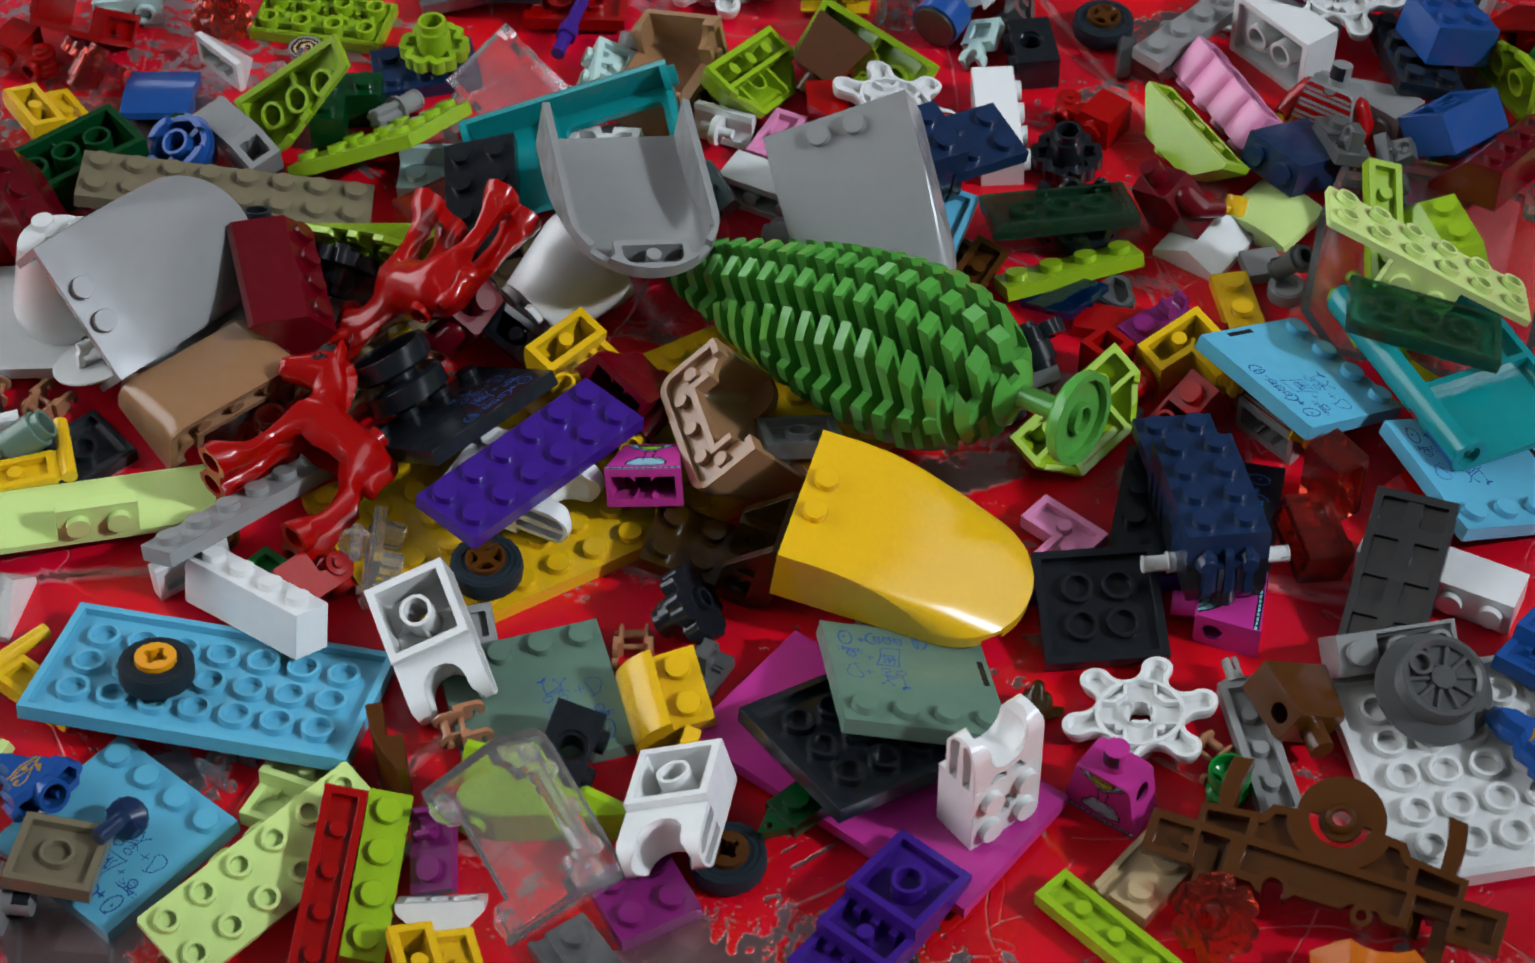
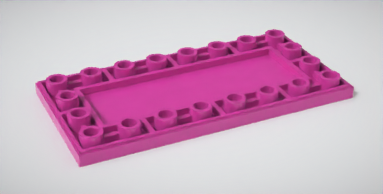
(801, 660)

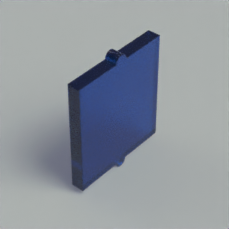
(1067, 300)

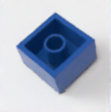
(1448, 32)
(1455, 123)

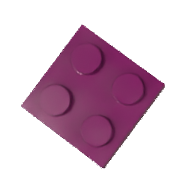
(648, 905)

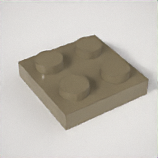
(55, 858)

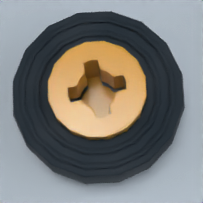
(156, 668)

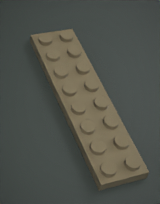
(304, 199)

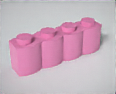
(1222, 93)

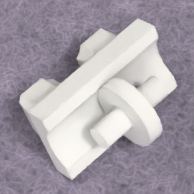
(724, 125)

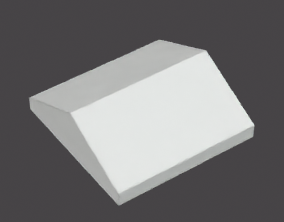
(1210, 253)

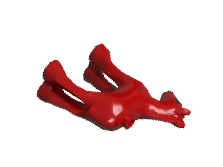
(446, 276)
(325, 436)

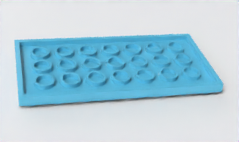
(242, 694)

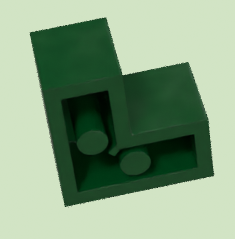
(347, 108)

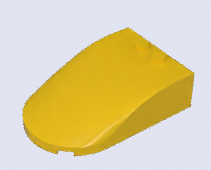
(900, 550)

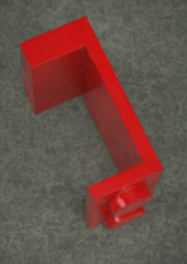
(106, 26)

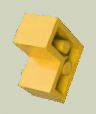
(1172, 351)

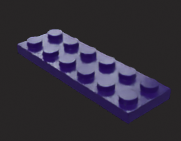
(529, 463)

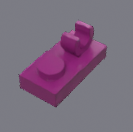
(1155, 318)
(432, 855)

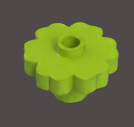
(434, 45)

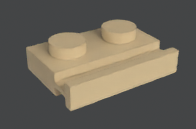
(1141, 883)

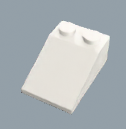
(1282, 40)

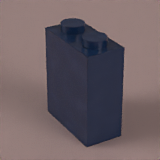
(1290, 158)

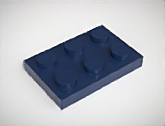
(400, 79)

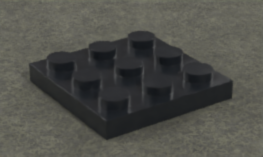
(1098, 608)

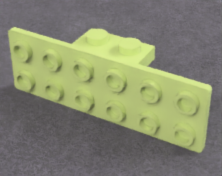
(1423, 262)
(100, 508)
(243, 885)

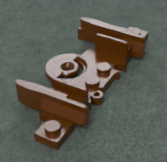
(1368, 878)

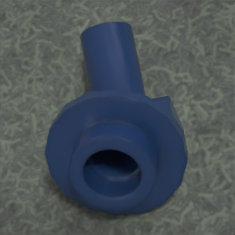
(125, 819)

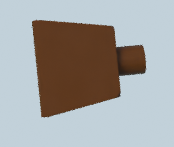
(830, 52)
(1297, 703)

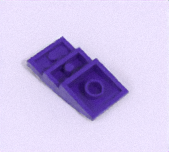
(887, 906)

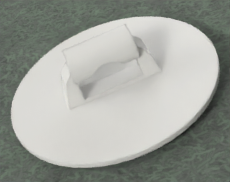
(81, 366)

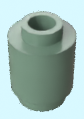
(27, 435)

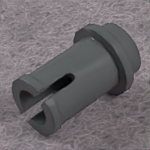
(1291, 262)

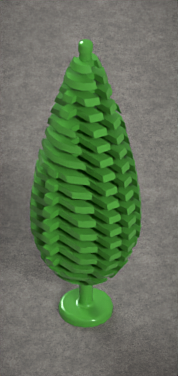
(888, 343)

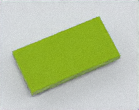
(358, 23)

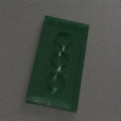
(1059, 211)
(1423, 324)

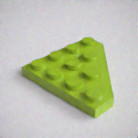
(387, 139)

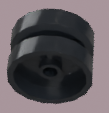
(399, 374)

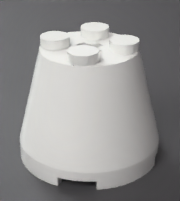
(560, 278)
(35, 298)

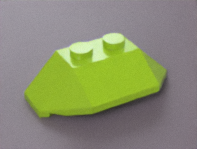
(753, 75)
(1186, 138)
(1447, 220)
(1123, 378)

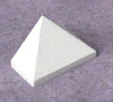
(224, 60)
(14, 596)
(443, 910)

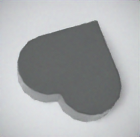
(1123, 57)
(1119, 292)

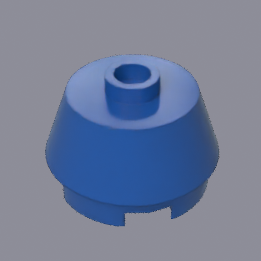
(183, 139)

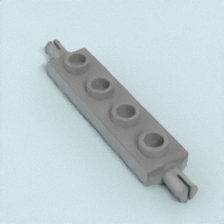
(1272, 775)

